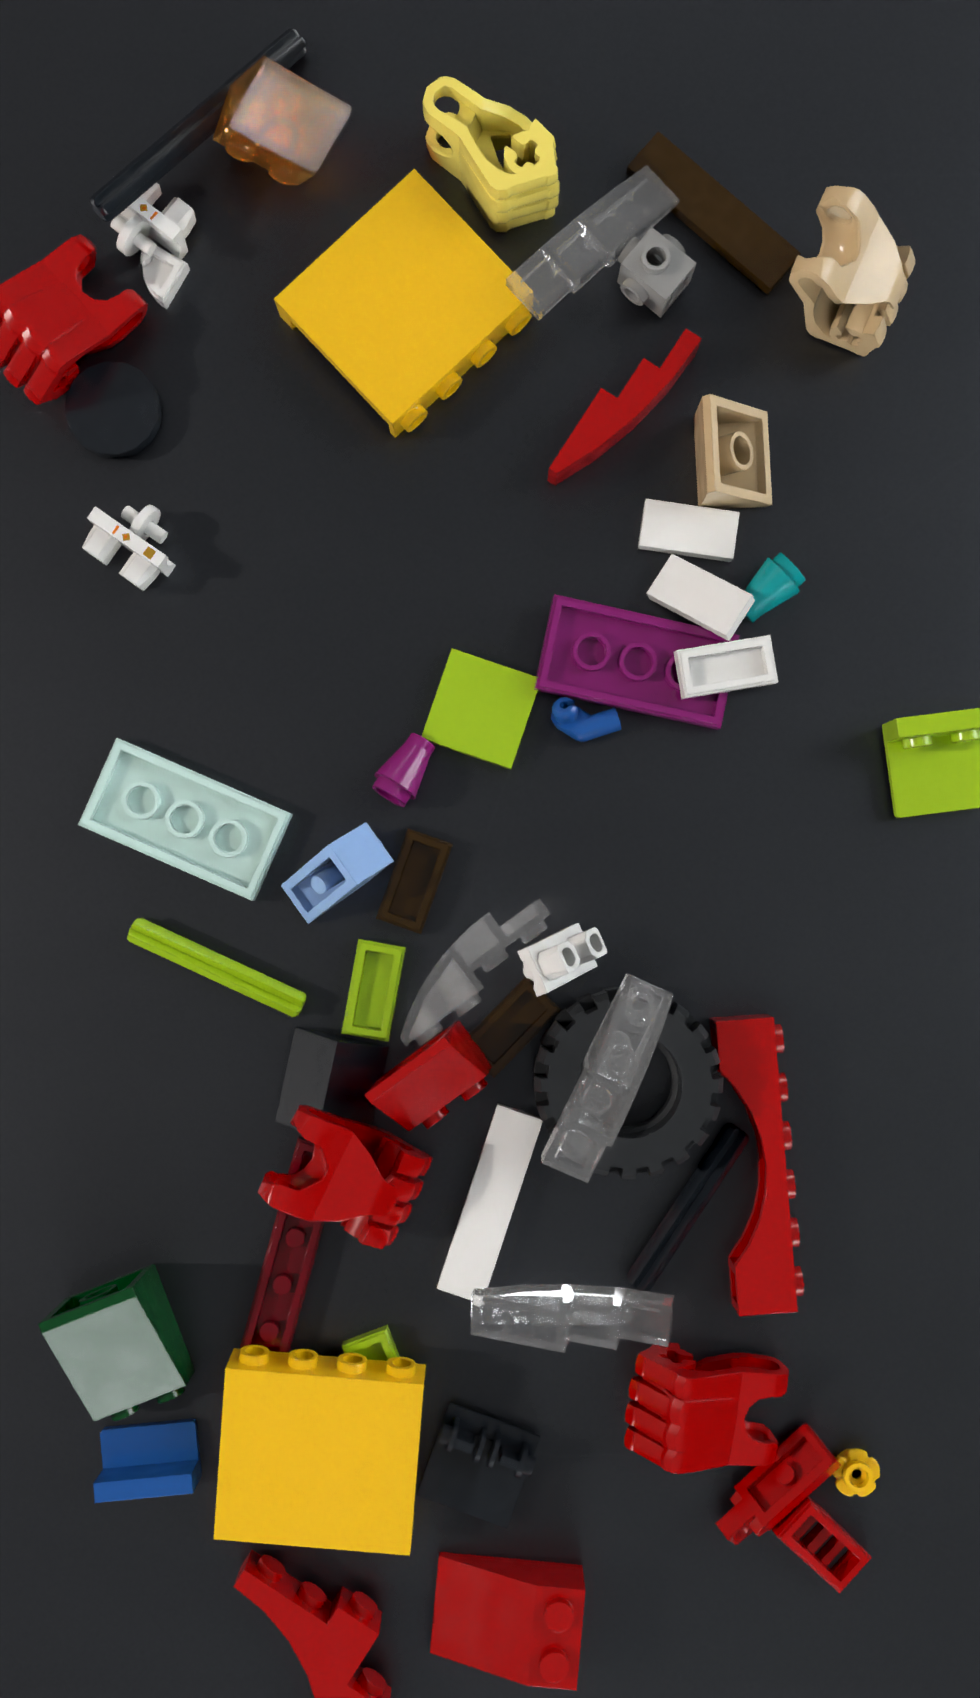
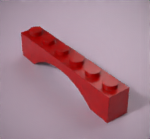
(763, 1258)

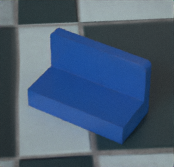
(148, 1460)

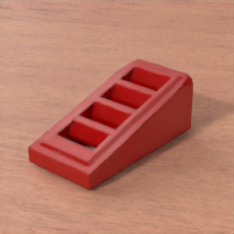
(799, 1521)

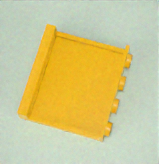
(405, 303)
(319, 1450)

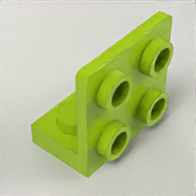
(933, 762)

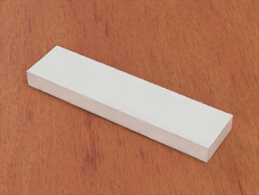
(490, 1201)

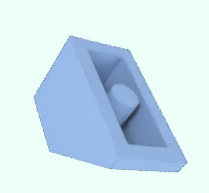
(337, 872)

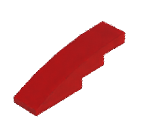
(612, 418)

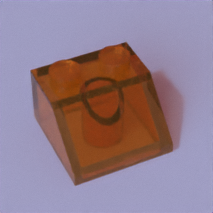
(279, 122)

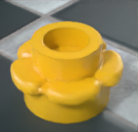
(851, 1460)

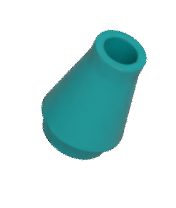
(773, 585)

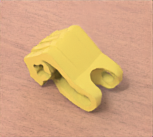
(506, 195)

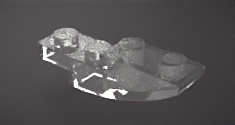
(453, 979)
(609, 1078)

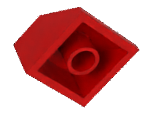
(431, 1078)

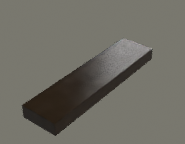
(718, 215)

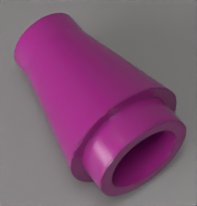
(403, 772)

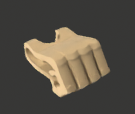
(856, 277)

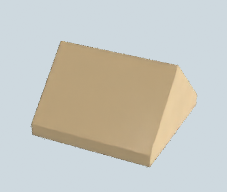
(731, 454)

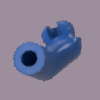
(580, 724)

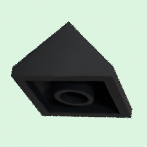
(331, 1075)

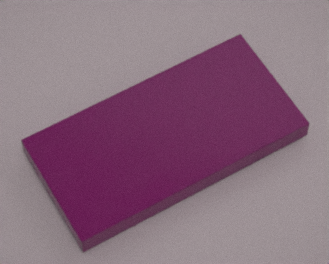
(623, 661)

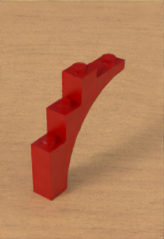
(324, 1634)

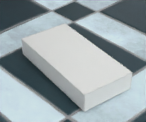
(688, 530)
(700, 597)
(725, 667)

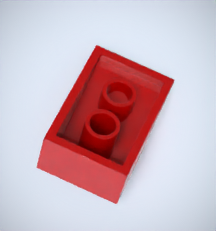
(510, 1617)

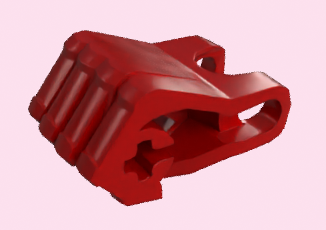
(53, 323)
(353, 1177)
(694, 1412)

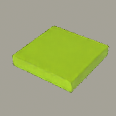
(481, 709)

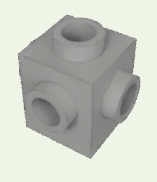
(654, 271)

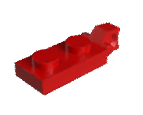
(776, 1489)

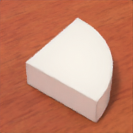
(163, 275)

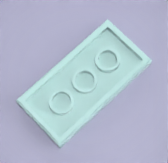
(185, 819)

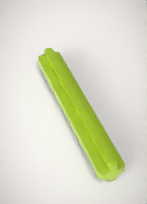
(216, 967)

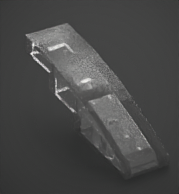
(591, 242)
(563, 1313)

